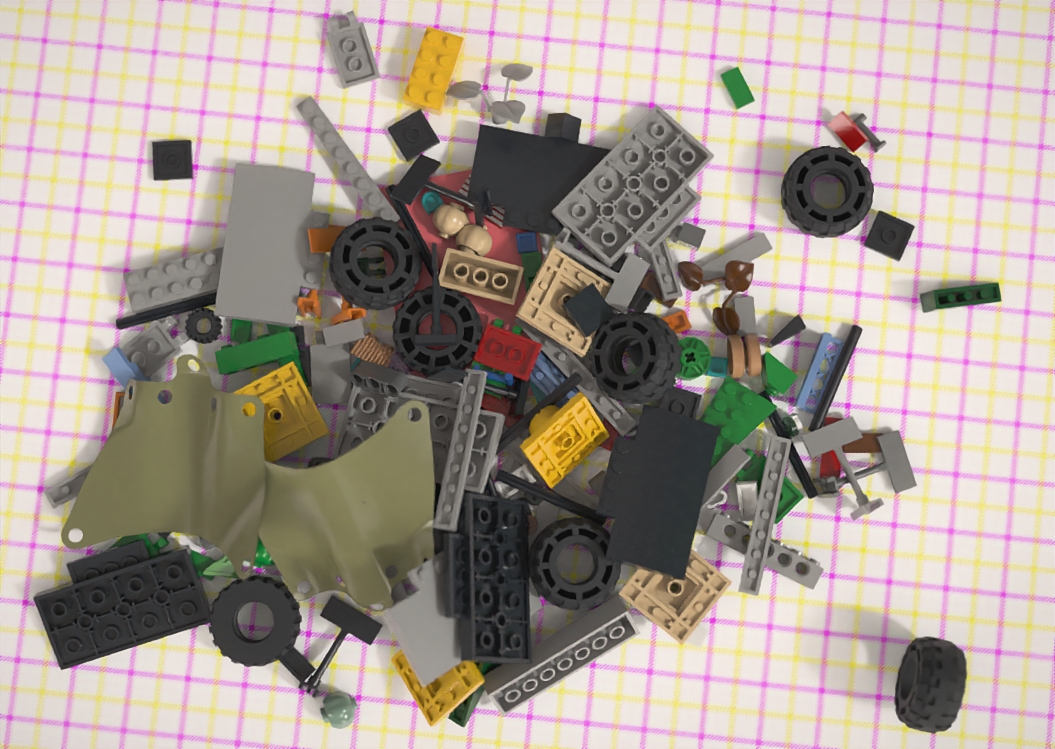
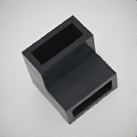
(563, 127)
(641, 300)

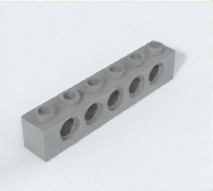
(812, 567)

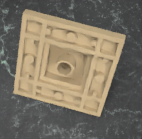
(553, 286)
(677, 610)

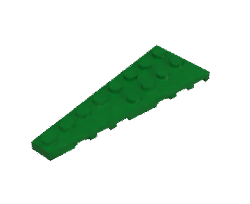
(737, 414)

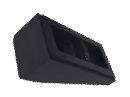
(794, 327)

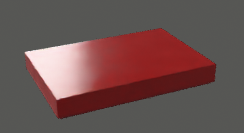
(507, 352)

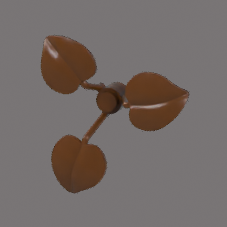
(737, 278)

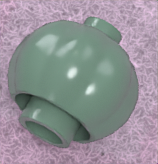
(338, 709)

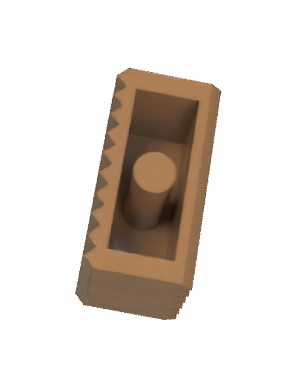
(373, 351)

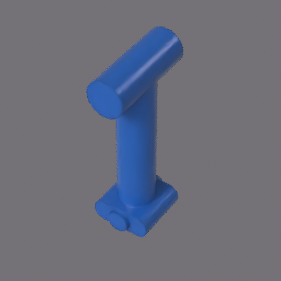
(507, 378)

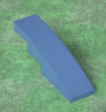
(124, 370)

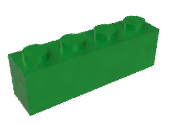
(256, 353)

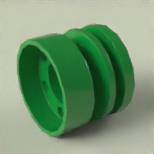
(701, 358)

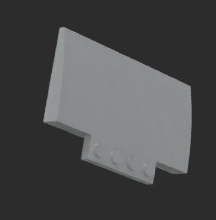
(636, 189)
(269, 245)
(370, 411)
(421, 626)

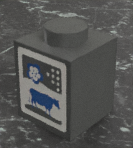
(690, 236)

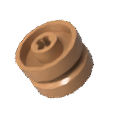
(744, 355)

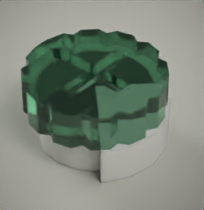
(792, 424)

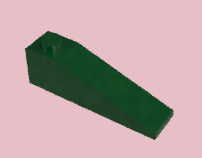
(960, 297)
(464, 710)

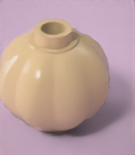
(450, 219)
(474, 240)

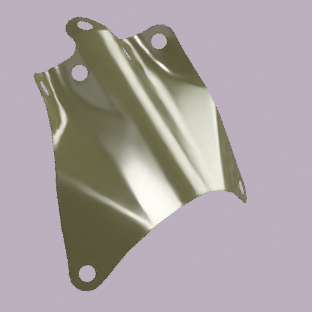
(178, 468)
(322, 529)

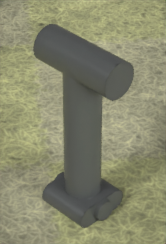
(872, 138)

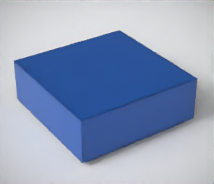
(526, 242)

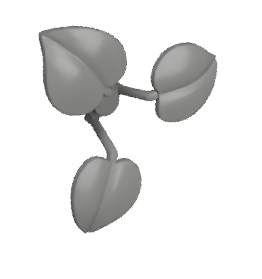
(500, 110)

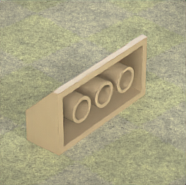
(481, 276)

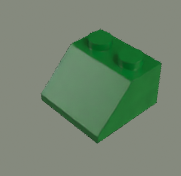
(775, 375)

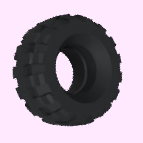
(809, 215)
(369, 292)
(659, 360)
(544, 570)
(930, 685)

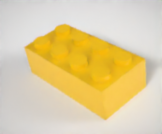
(433, 70)

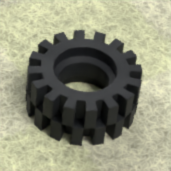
(191, 325)

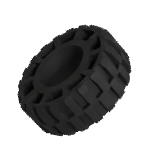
(416, 309)
(225, 623)

